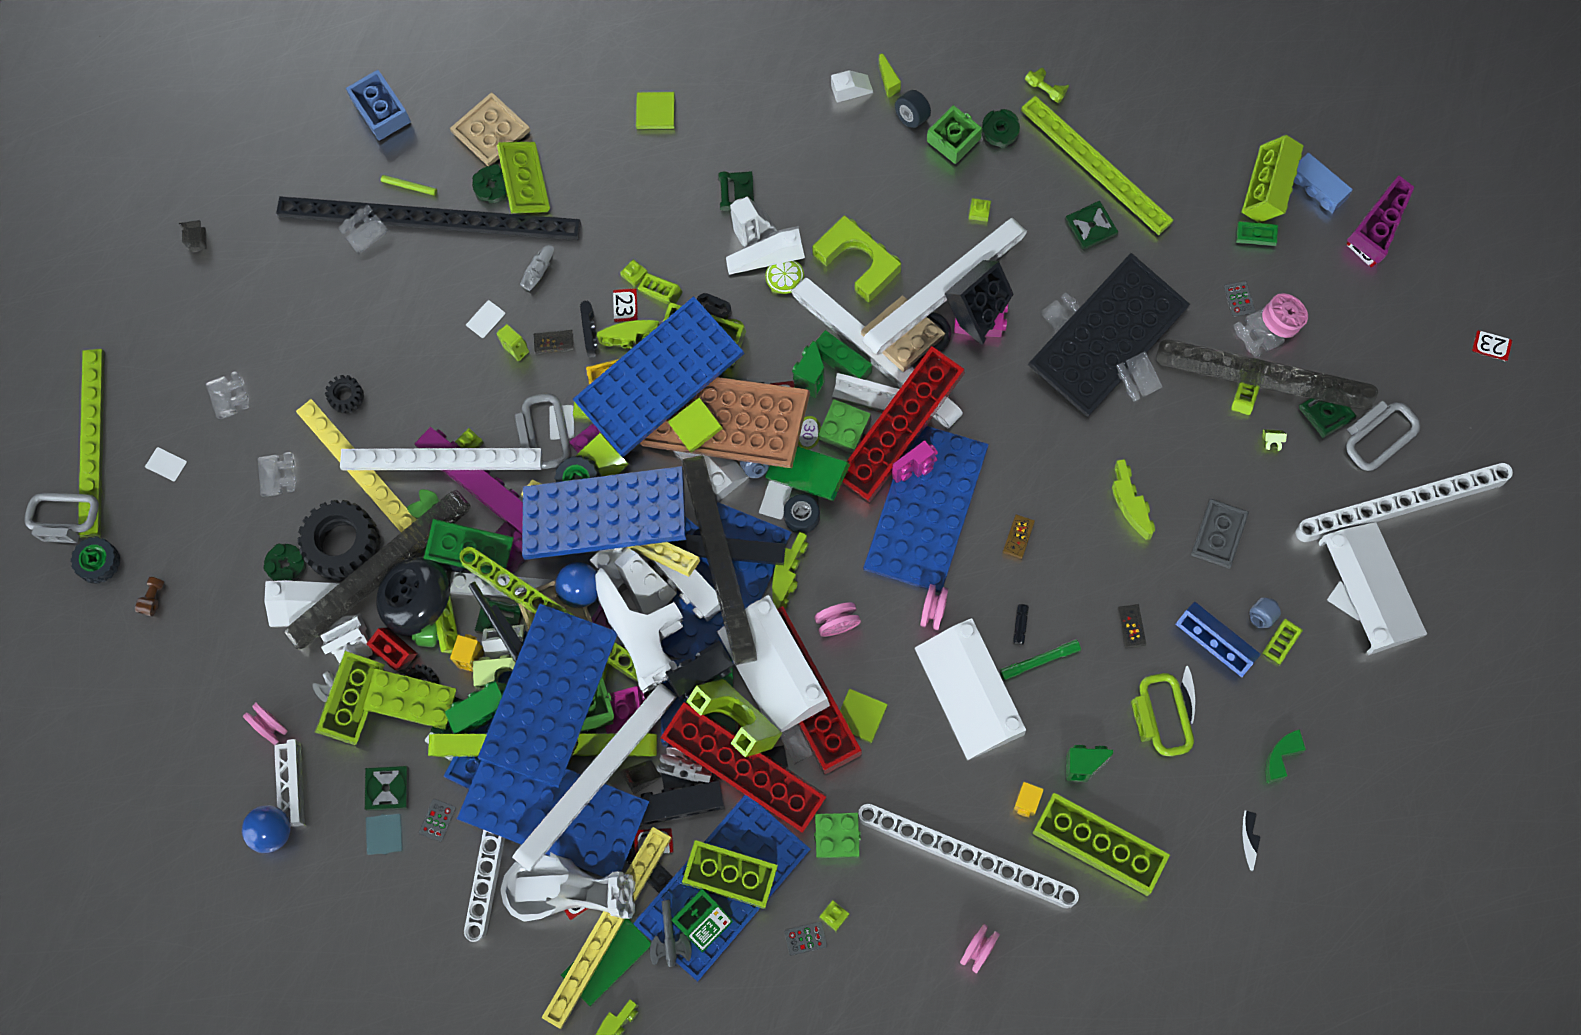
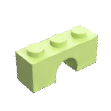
(490, 669)

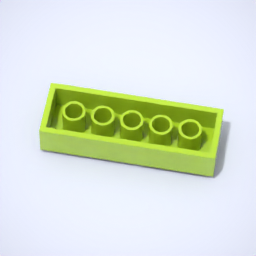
(1101, 844)

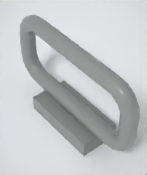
(1369, 422)
(526, 430)
(60, 532)

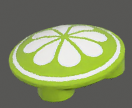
(784, 276)

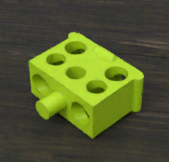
(512, 342)

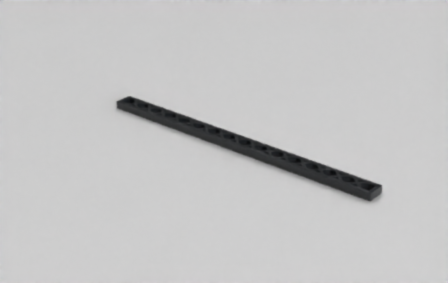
(430, 213)

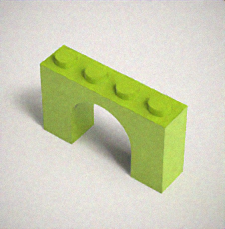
(848, 235)
(756, 731)

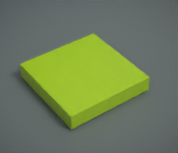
(655, 110)
(695, 425)
(862, 714)

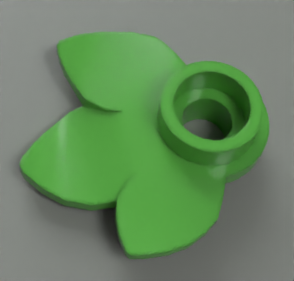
(427, 501)

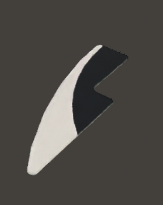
(1188, 693)
(1250, 841)

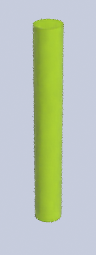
(409, 185)

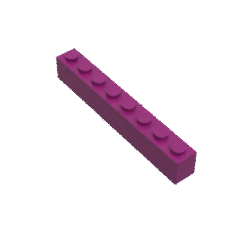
(480, 484)

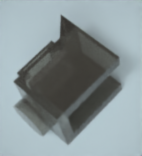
(193, 235)

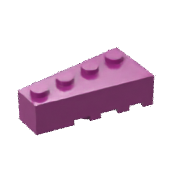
(1380, 223)

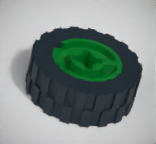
(576, 466)
(92, 571)

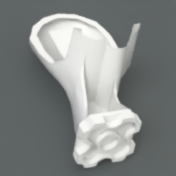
(640, 632)
(559, 885)

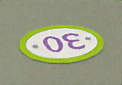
(809, 433)

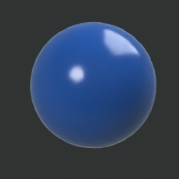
(576, 585)
(266, 829)

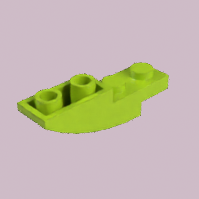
(626, 333)
(1132, 507)
(784, 579)
(614, 1024)

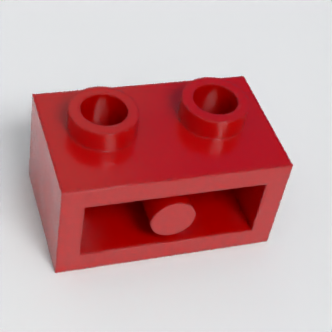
(391, 648)

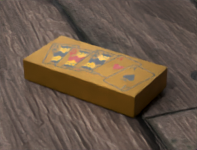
(1018, 536)

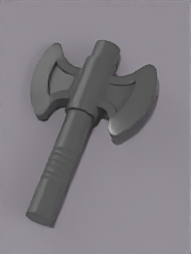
(669, 947)

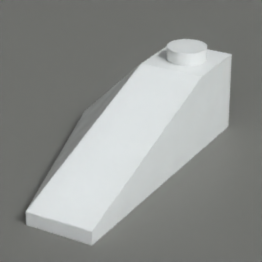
(774, 249)
(723, 474)
(290, 599)

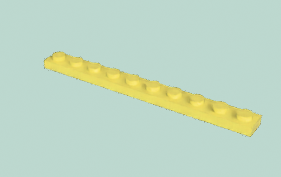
(367, 479)
(663, 553)
(603, 934)

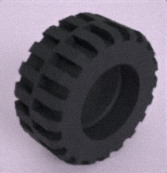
(326, 519)

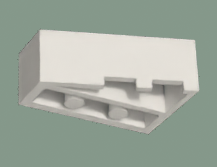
(750, 221)
(644, 584)

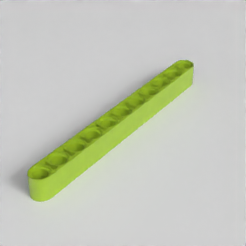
(532, 595)
(588, 745)

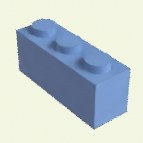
(1321, 183)

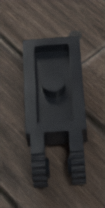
(588, 325)

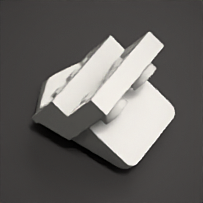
(347, 635)

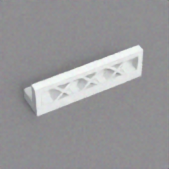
(873, 396)
(295, 781)

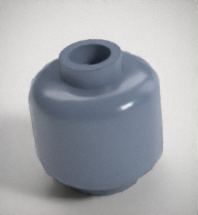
(754, 470)
(1265, 613)

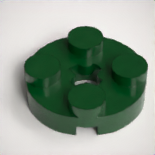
(991, 132)
(482, 179)
(279, 553)

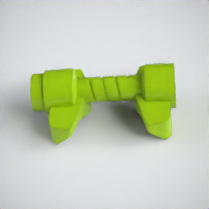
(1036, 79)

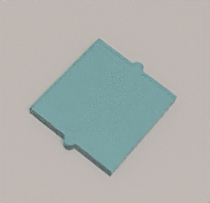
(384, 834)

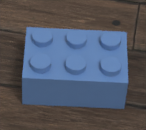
(378, 105)

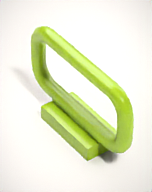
(1146, 719)

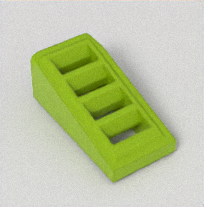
(890, 79)
(671, 294)
(1243, 404)
(1297, 631)

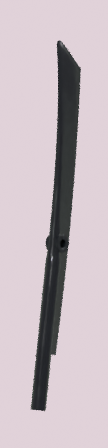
(501, 625)

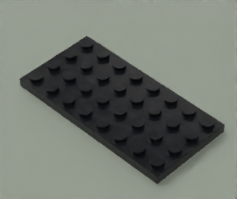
(1111, 326)

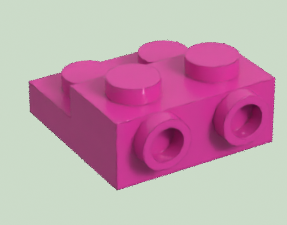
(918, 460)
(624, 705)

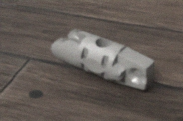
(537, 268)
(683, 769)

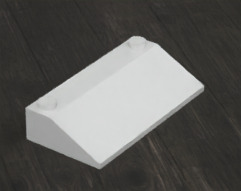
(1374, 586)
(780, 676)
(970, 689)

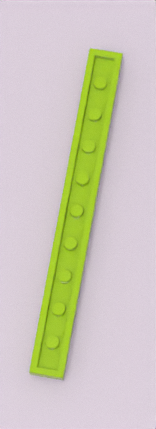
(1097, 165)
(91, 436)

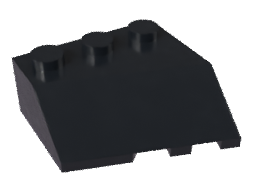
(980, 298)
(707, 667)

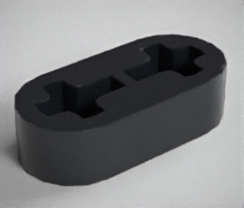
(716, 303)

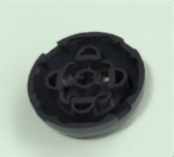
(410, 608)

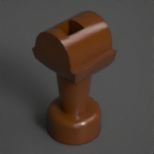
(148, 604)

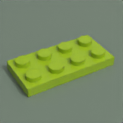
(523, 177)
(409, 699)

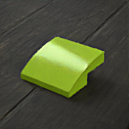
(604, 456)

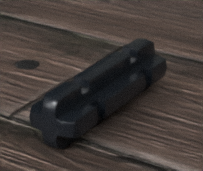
(1021, 624)

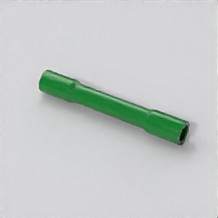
(1020, 667)

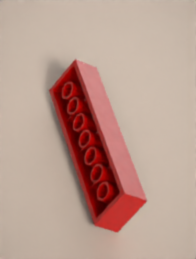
(901, 423)
(826, 730)
(754, 775)

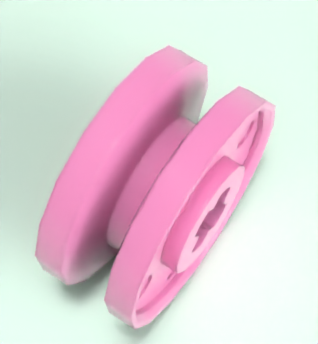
(1285, 315)
(934, 607)
(837, 619)
(265, 723)
(980, 948)

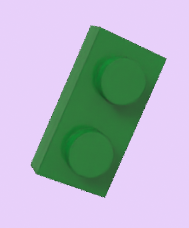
(1257, 233)

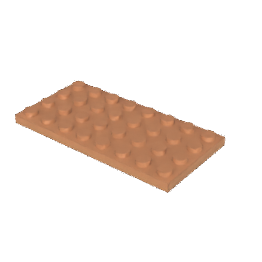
(757, 422)

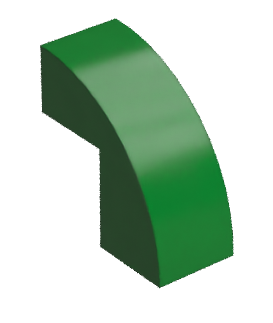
(1288, 746)

